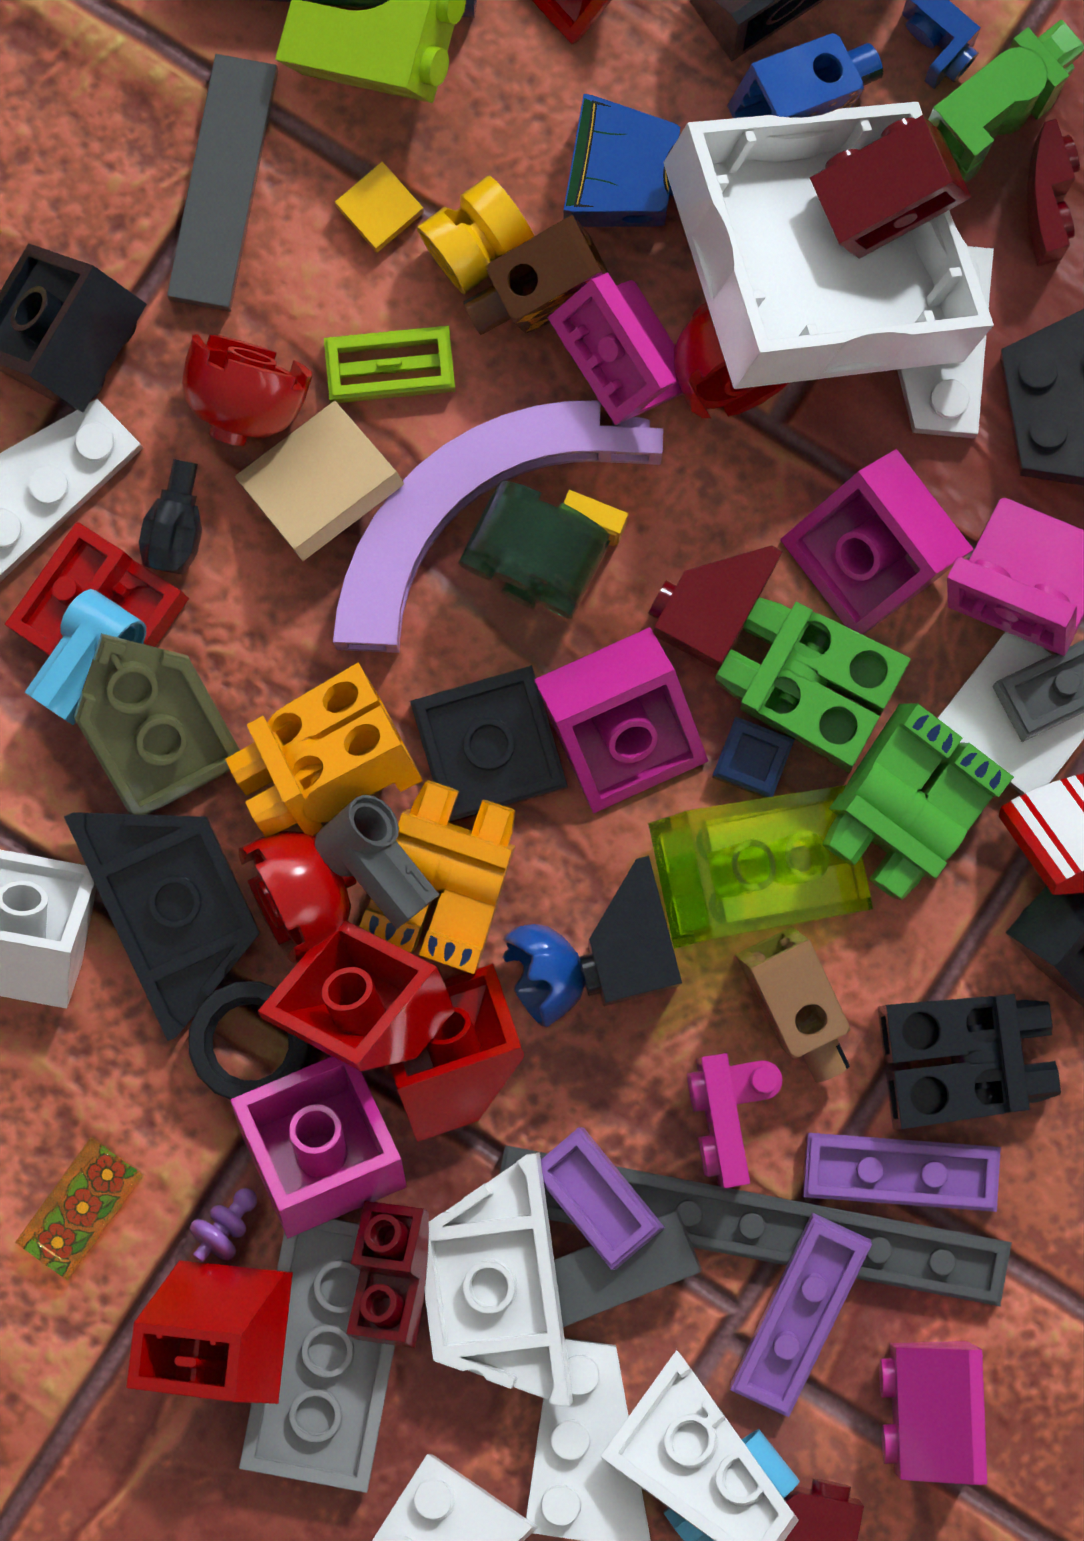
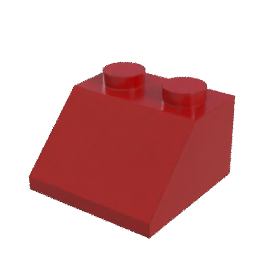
(361, 1000)

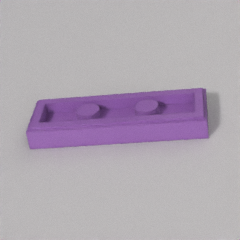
(901, 1172)
(800, 1314)

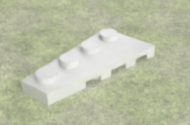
(54, 475)
(450, 1507)

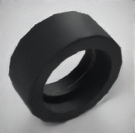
(202, 1032)

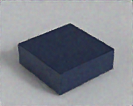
(753, 758)

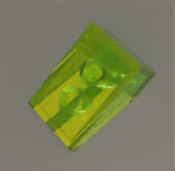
(754, 868)

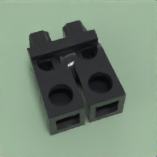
(985, 1058)

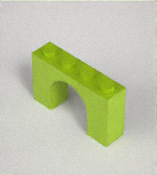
(383, 49)

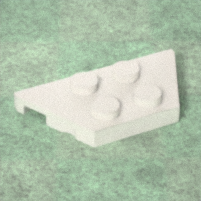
(497, 1287)

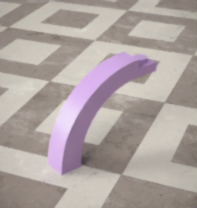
(449, 481)

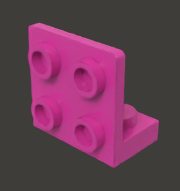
(618, 346)
(1024, 577)

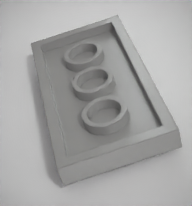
(329, 1381)

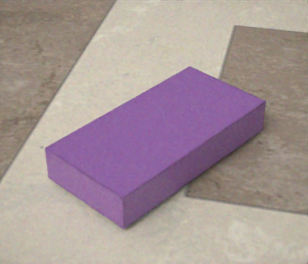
(598, 1198)

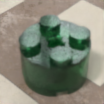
(535, 549)

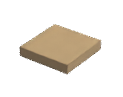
(319, 480)

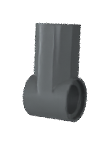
(364, 845)

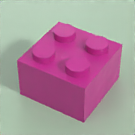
(318, 1144)

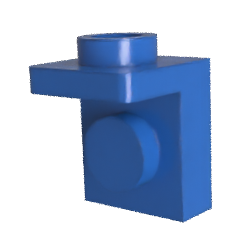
(949, 28)

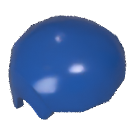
(551, 971)

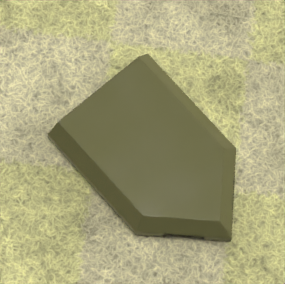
(151, 724)

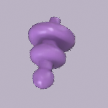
(227, 1222)

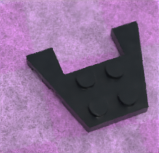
(1047, 400)

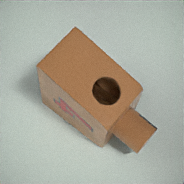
(785, 979)

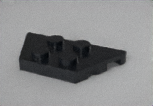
(168, 903)

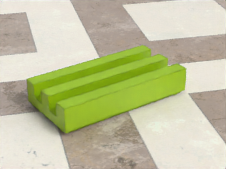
(393, 388)

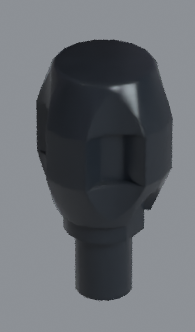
(172, 524)

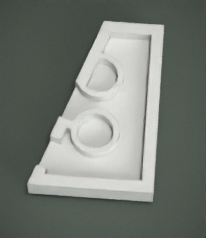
(948, 396)
(696, 1462)
(571, 1486)

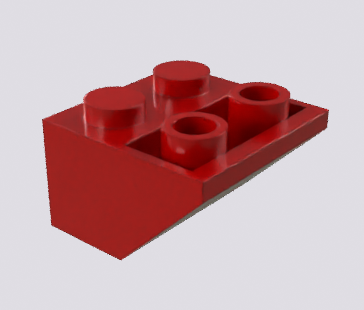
(213, 1334)

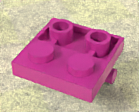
(718, 1091)

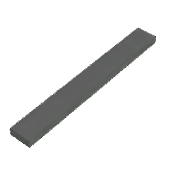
(771, 1227)

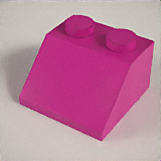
(876, 543)
(622, 719)
(935, 1412)

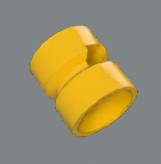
(475, 233)

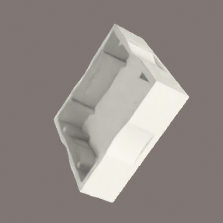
(779, 281)

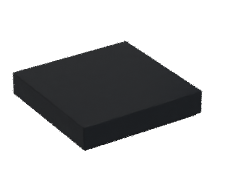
(490, 742)

